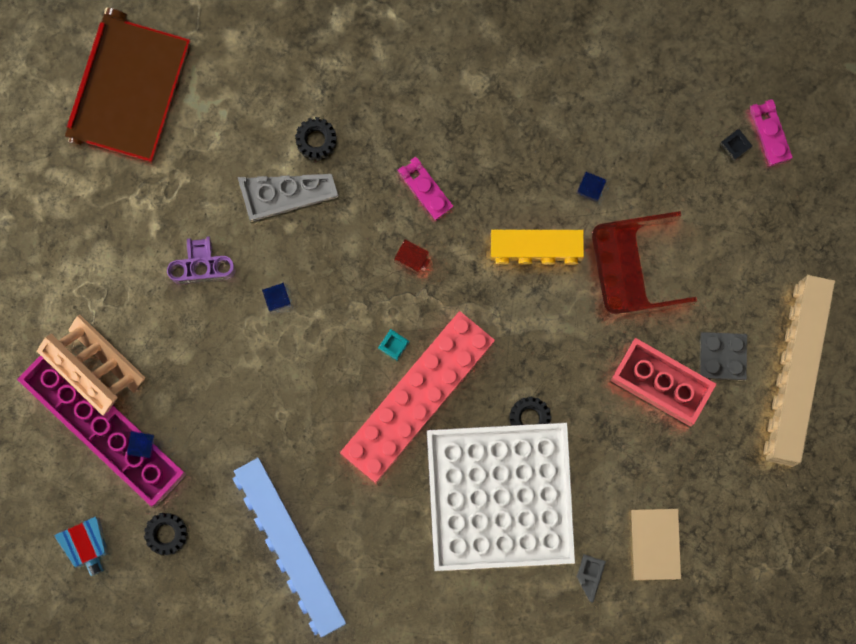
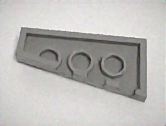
(277, 195)

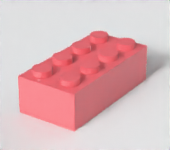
(663, 382)

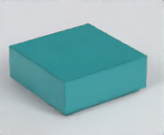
(393, 344)

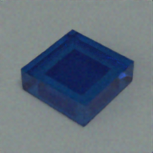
(276, 297)
(140, 444)

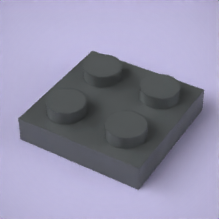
(723, 356)

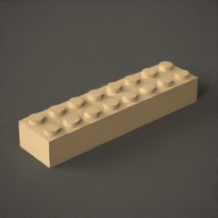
(799, 370)

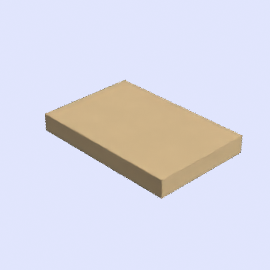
(655, 544)

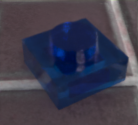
(591, 186)

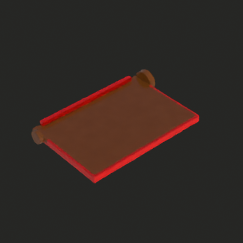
(126, 87)

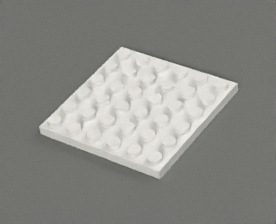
(500, 496)

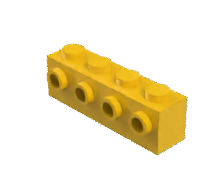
(537, 246)

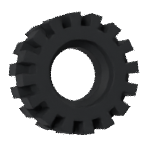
(316, 125)
(529, 403)
(151, 534)

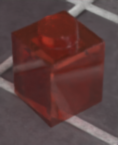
(412, 257)

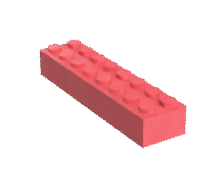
(417, 397)

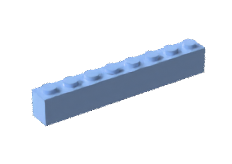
(290, 548)

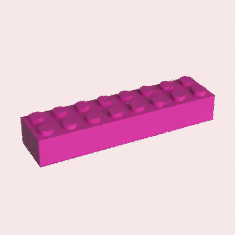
(104, 434)

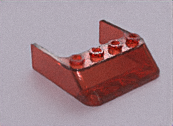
(621, 269)

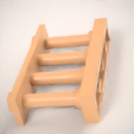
(79, 376)

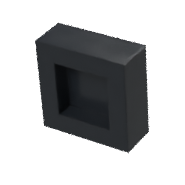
(736, 144)

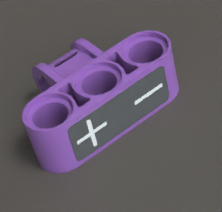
(200, 254)

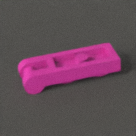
(771, 133)
(425, 189)

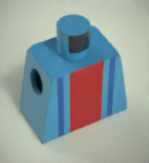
(84, 545)

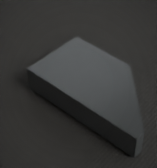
(590, 575)

